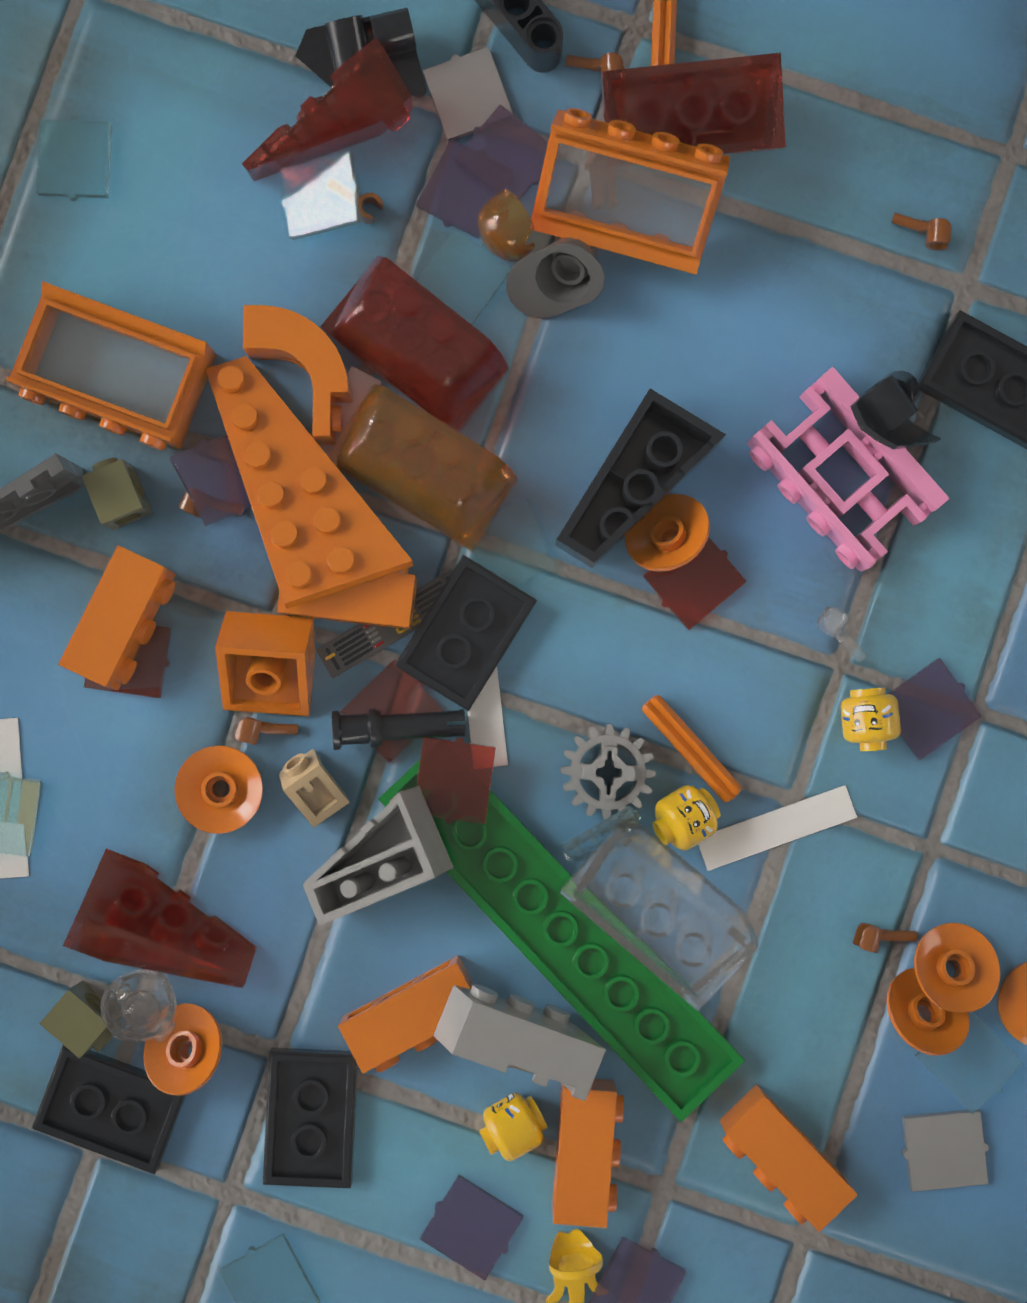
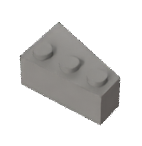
(383, 859)
(519, 1037)

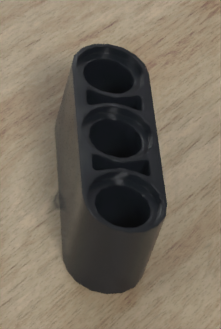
(526, 29)

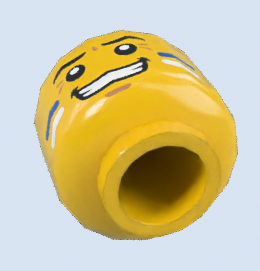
(870, 718)
(686, 817)
(513, 1126)

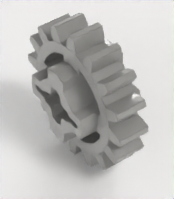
(627, 772)

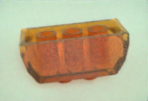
(423, 466)

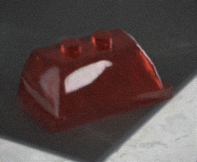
(710, 102)
(416, 343)

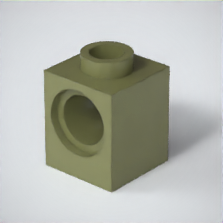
(116, 493)
(78, 1021)

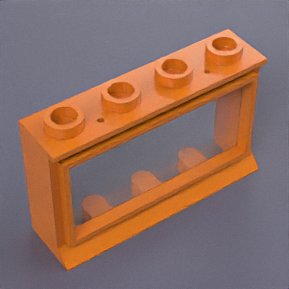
(629, 190)
(111, 368)

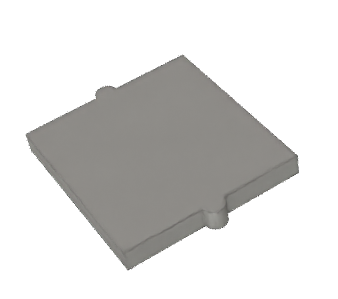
(465, 92)
(945, 1150)

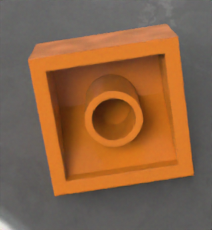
(266, 663)

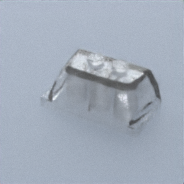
(663, 912)

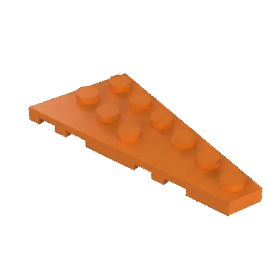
(306, 510)

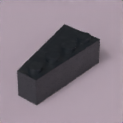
(641, 470)

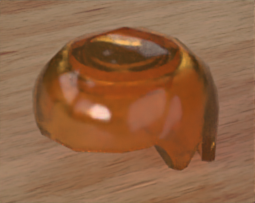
(505, 227)

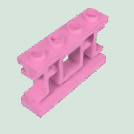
(877, 460)

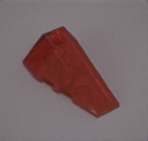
(358, 107)
(147, 925)

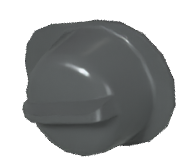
(556, 279)

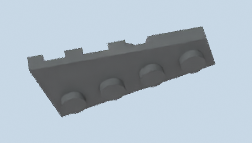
(39, 489)

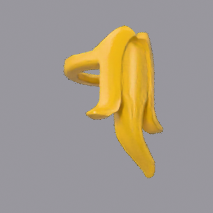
(573, 1264)

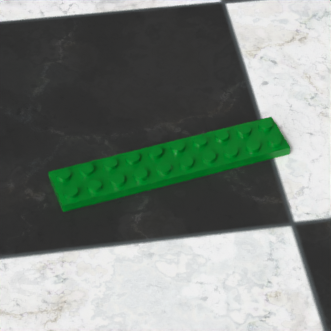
(616, 994)

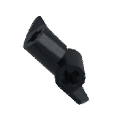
(332, 44)
(886, 410)

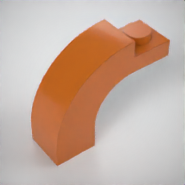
(290, 337)

